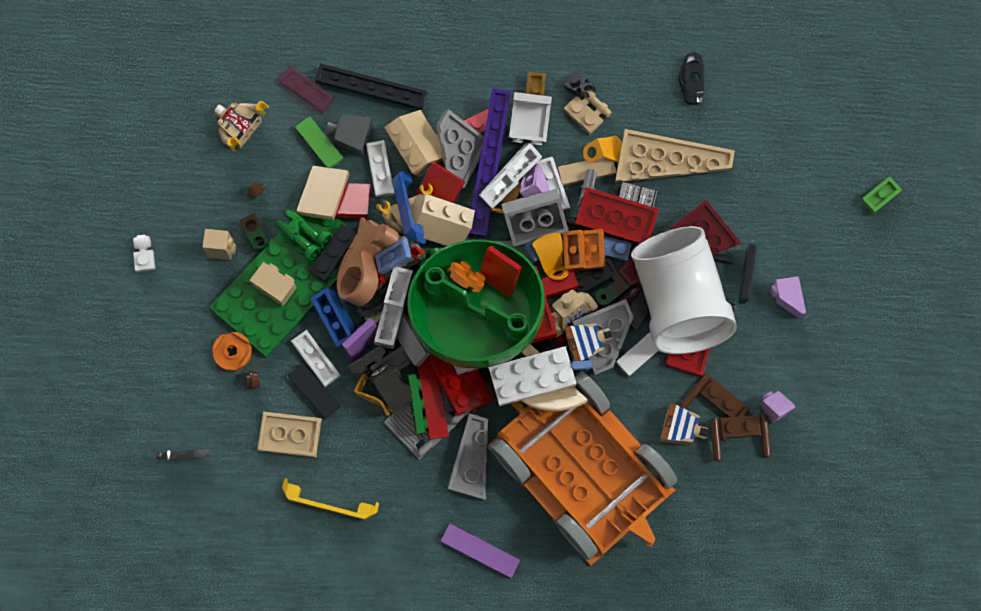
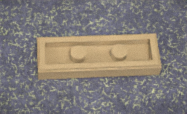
(576, 172)

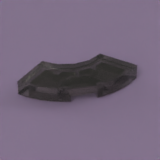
(196, 453)

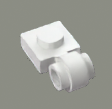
(145, 258)

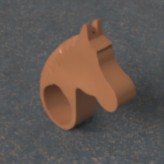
(360, 262)

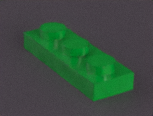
(417, 405)

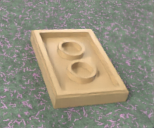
(323, 192)
(289, 434)

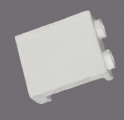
(530, 118)

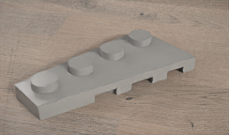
(470, 463)

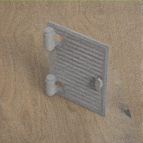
(403, 427)

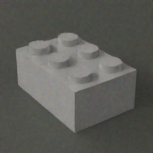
(534, 217)

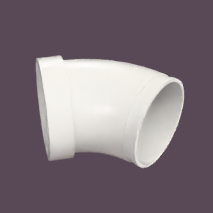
(683, 292)

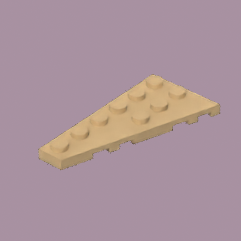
(655, 156)

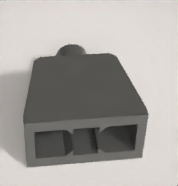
(351, 133)

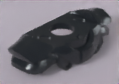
(692, 90)

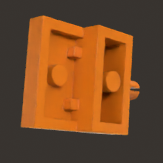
(584, 249)

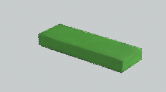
(319, 143)

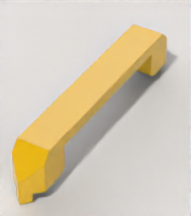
(364, 510)

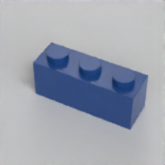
(334, 316)

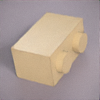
(218, 244)
(273, 284)

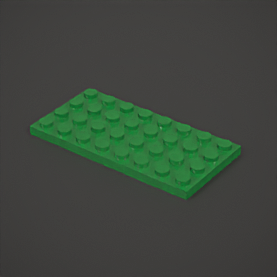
(259, 316)

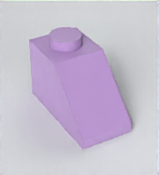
(534, 182)
(789, 295)
(776, 406)

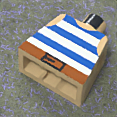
(586, 340)
(681, 426)

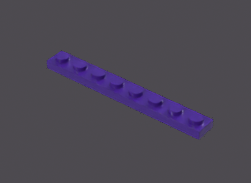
(489, 158)

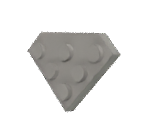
(459, 145)
(618, 319)

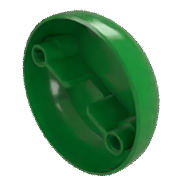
(474, 326)

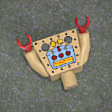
(570, 308)

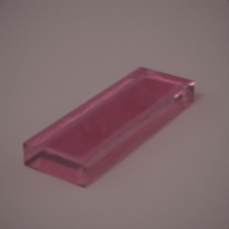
(306, 89)

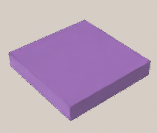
(360, 340)

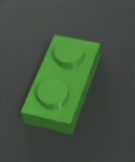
(881, 195)

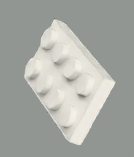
(532, 376)

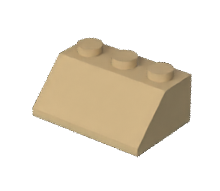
(415, 141)
(442, 220)

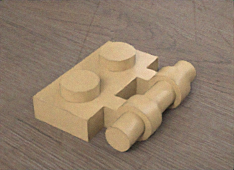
(585, 116)

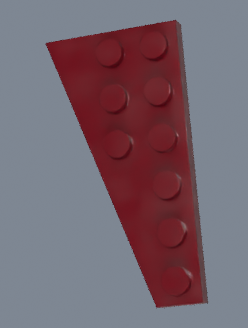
(703, 216)

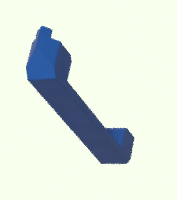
(411, 230)

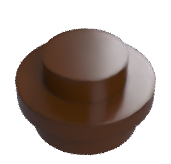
(255, 190)
(252, 379)

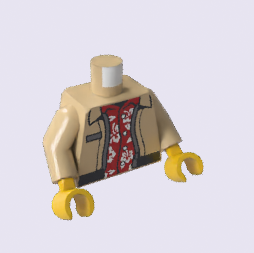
(239, 122)

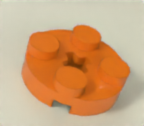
(466, 276)
(234, 362)

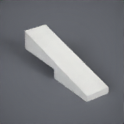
(510, 175)
(393, 307)

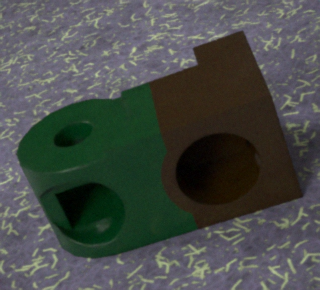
(254, 232)
(607, 296)

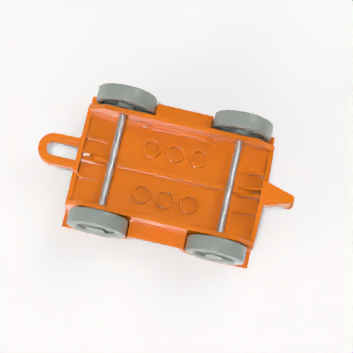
(585, 470)

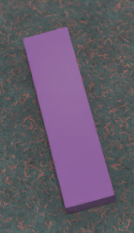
(480, 550)

